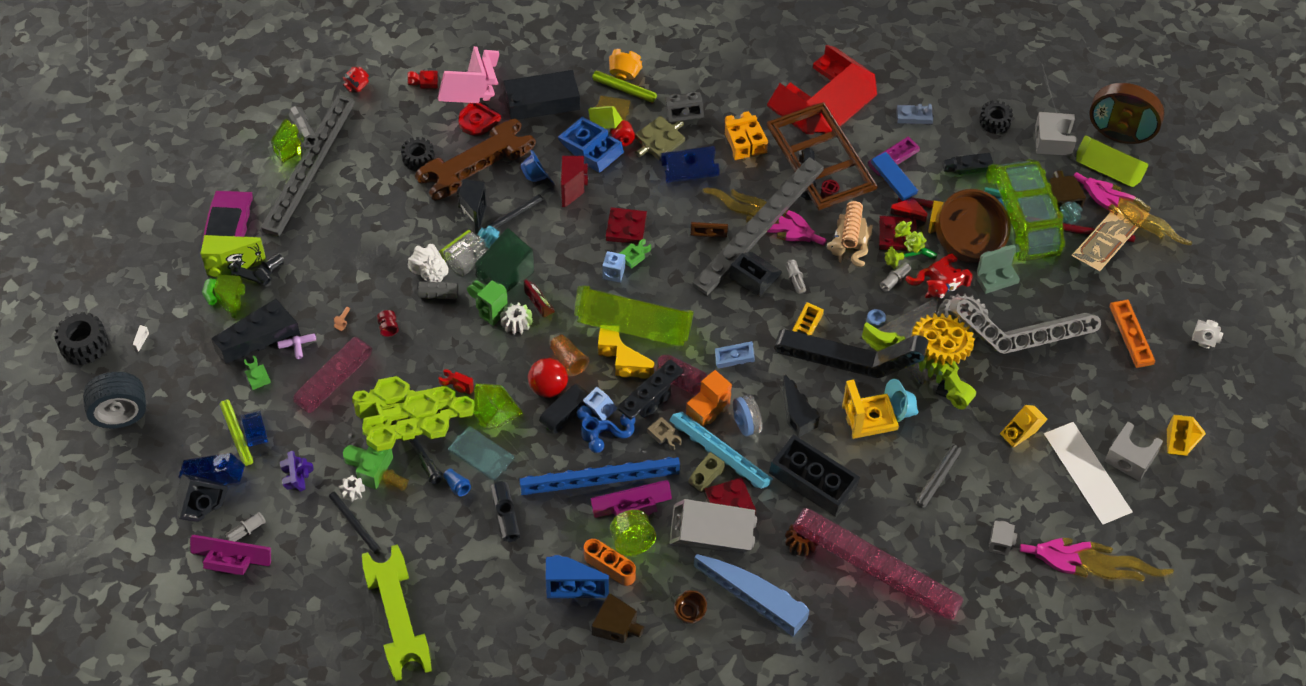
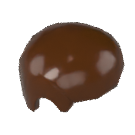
(690, 607)

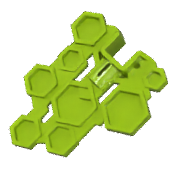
(418, 406)

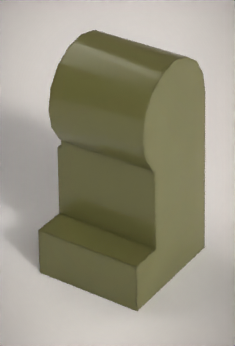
(706, 472)

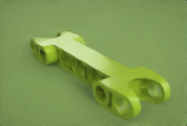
(405, 645)

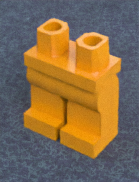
(745, 136)

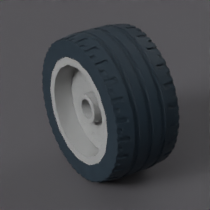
(114, 400)

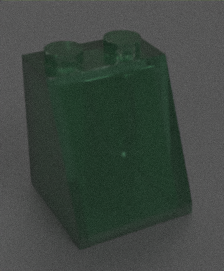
(506, 261)

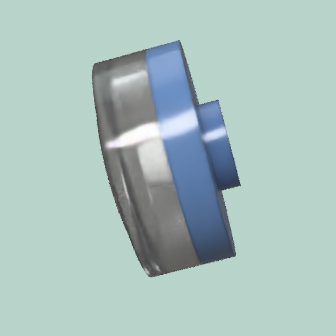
(747, 415)

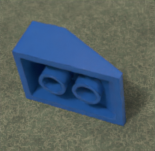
(573, 579)

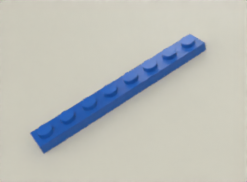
(599, 476)

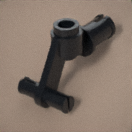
(260, 275)

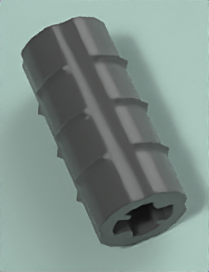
(438, 290)

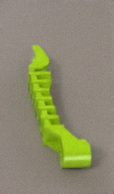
(958, 391)

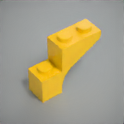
(628, 362)

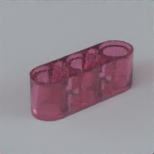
(691, 377)

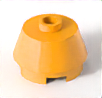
(624, 65)

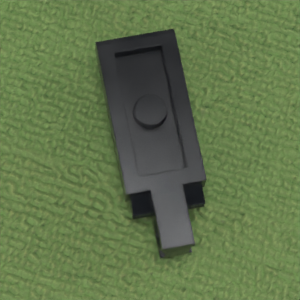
(968, 164)

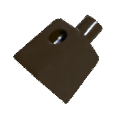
(1066, 189)
(616, 621)

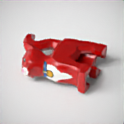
(942, 276)

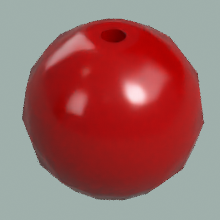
(547, 377)

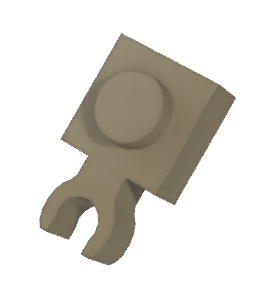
(663, 432)

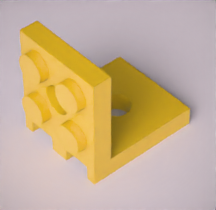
(859, 409)

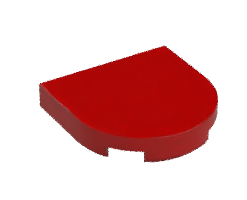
(477, 119)

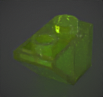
(286, 141)
(228, 293)

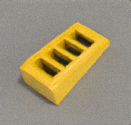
(812, 309)

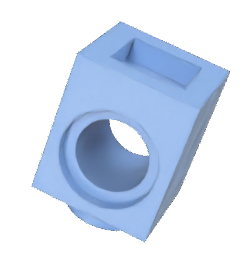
(613, 266)
(600, 404)

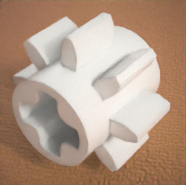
(352, 488)

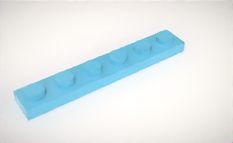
(714, 445)

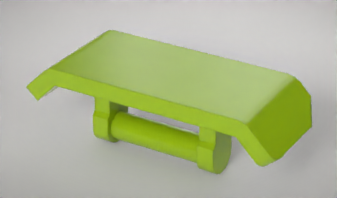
(1111, 161)

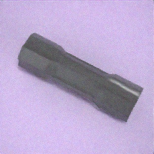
(306, 133)

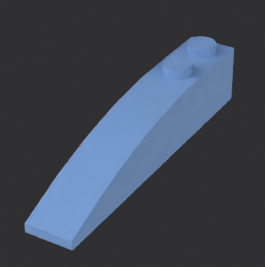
(757, 593)

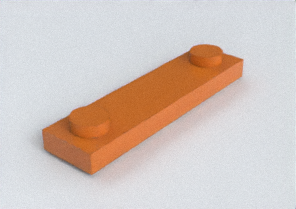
(1132, 333)

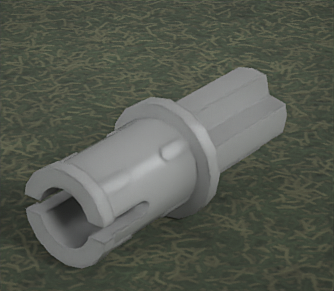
(795, 276)
(895, 277)
(245, 527)

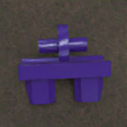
(298, 469)

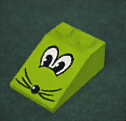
(221, 251)

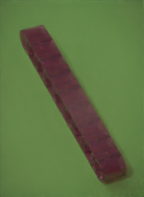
(878, 563)

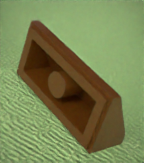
(709, 229)

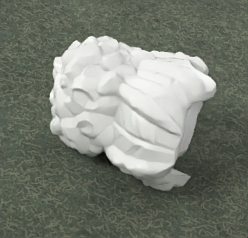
(428, 263)

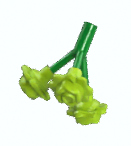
(914, 242)

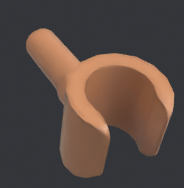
(339, 321)

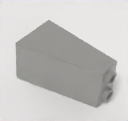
(712, 526)

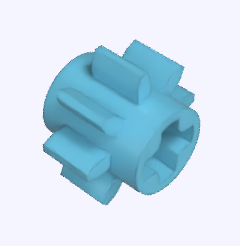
(489, 235)

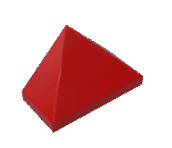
(909, 208)

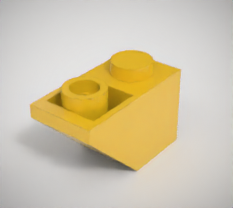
(1023, 425)

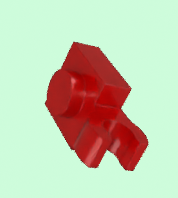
(426, 79)
(460, 382)

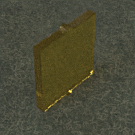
(620, 105)

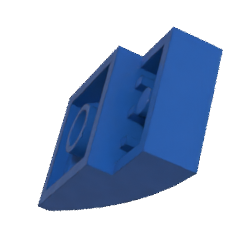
(592, 142)

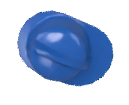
(533, 169)

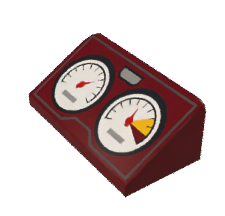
(538, 298)

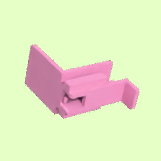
(474, 83)

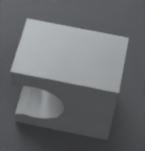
(1049, 136)
(1129, 457)

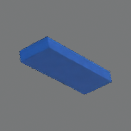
(894, 176)

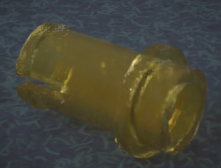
(395, 479)

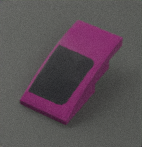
(228, 214)

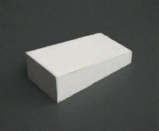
(140, 338)

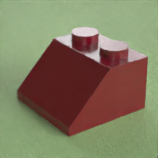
(573, 178)

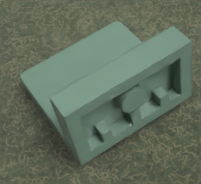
(996, 269)

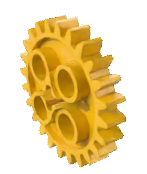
(946, 338)

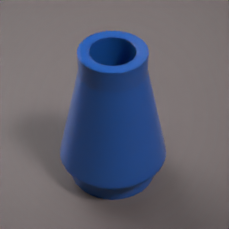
(458, 484)

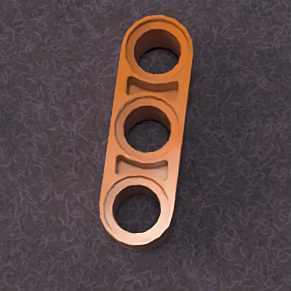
(605, 554)

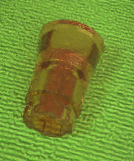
(569, 355)

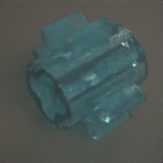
(1071, 212)

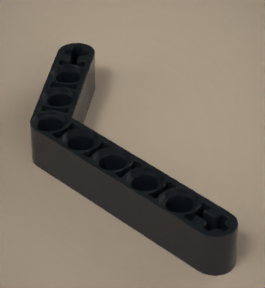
(850, 357)

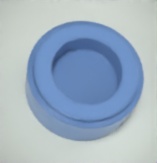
(876, 318)

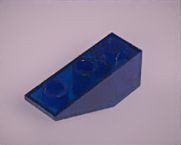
(217, 468)

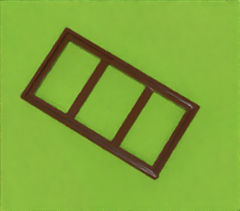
(837, 132)

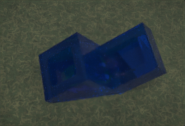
(254, 428)

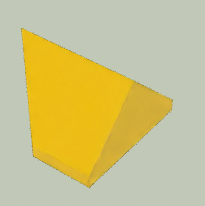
(1183, 434)

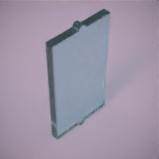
(481, 453)

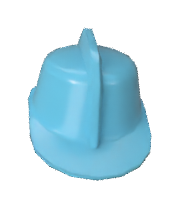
(902, 401)

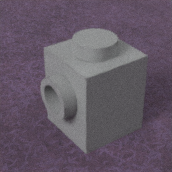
(1002, 537)

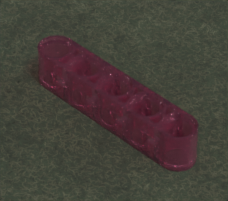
(332, 374)

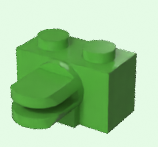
(489, 300)
(369, 463)

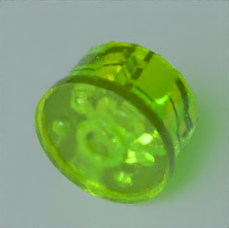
(632, 532)

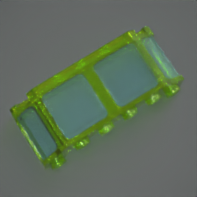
(1030, 208)

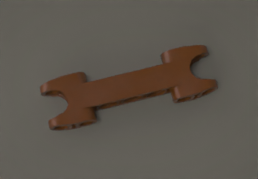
(450, 173)

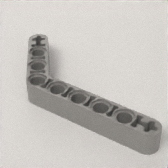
(1027, 333)

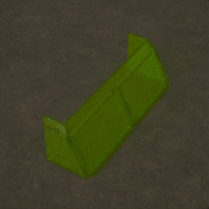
(632, 316)

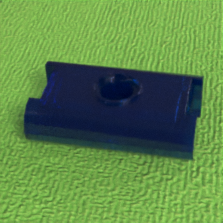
(690, 164)

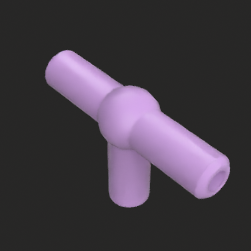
(296, 341)

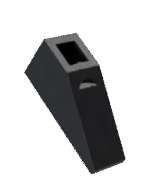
(799, 413)

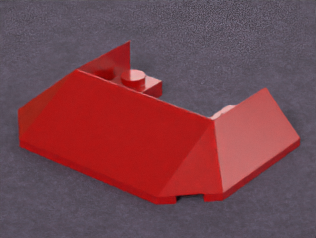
(844, 95)

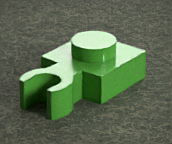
(635, 254)
(256, 374)

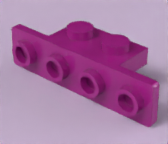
(638, 498)
(229, 555)

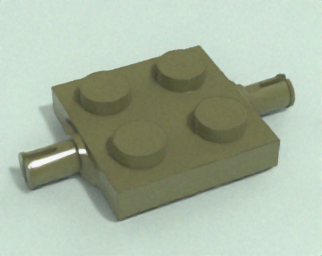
(659, 137)

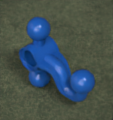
(596, 444)

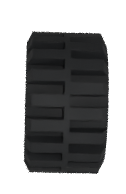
(78, 326)

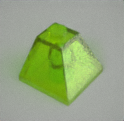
(494, 406)

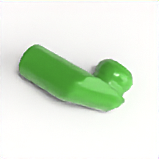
(207, 291)

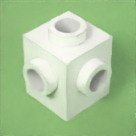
(1202, 328)

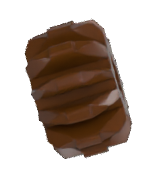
(799, 542)

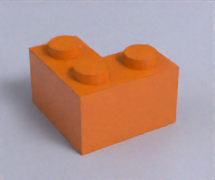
(711, 400)

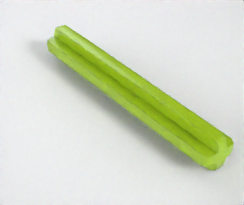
(624, 86)
(236, 432)

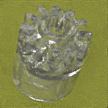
(465, 253)

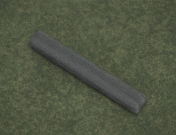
(938, 476)

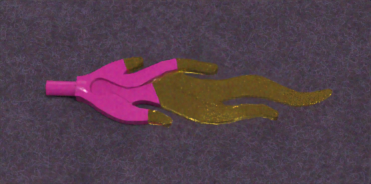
(1129, 206)
(790, 229)
(1084, 554)

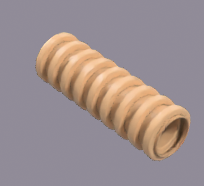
(852, 224)

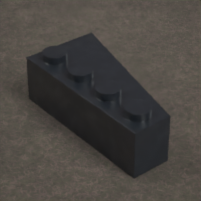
(255, 332)

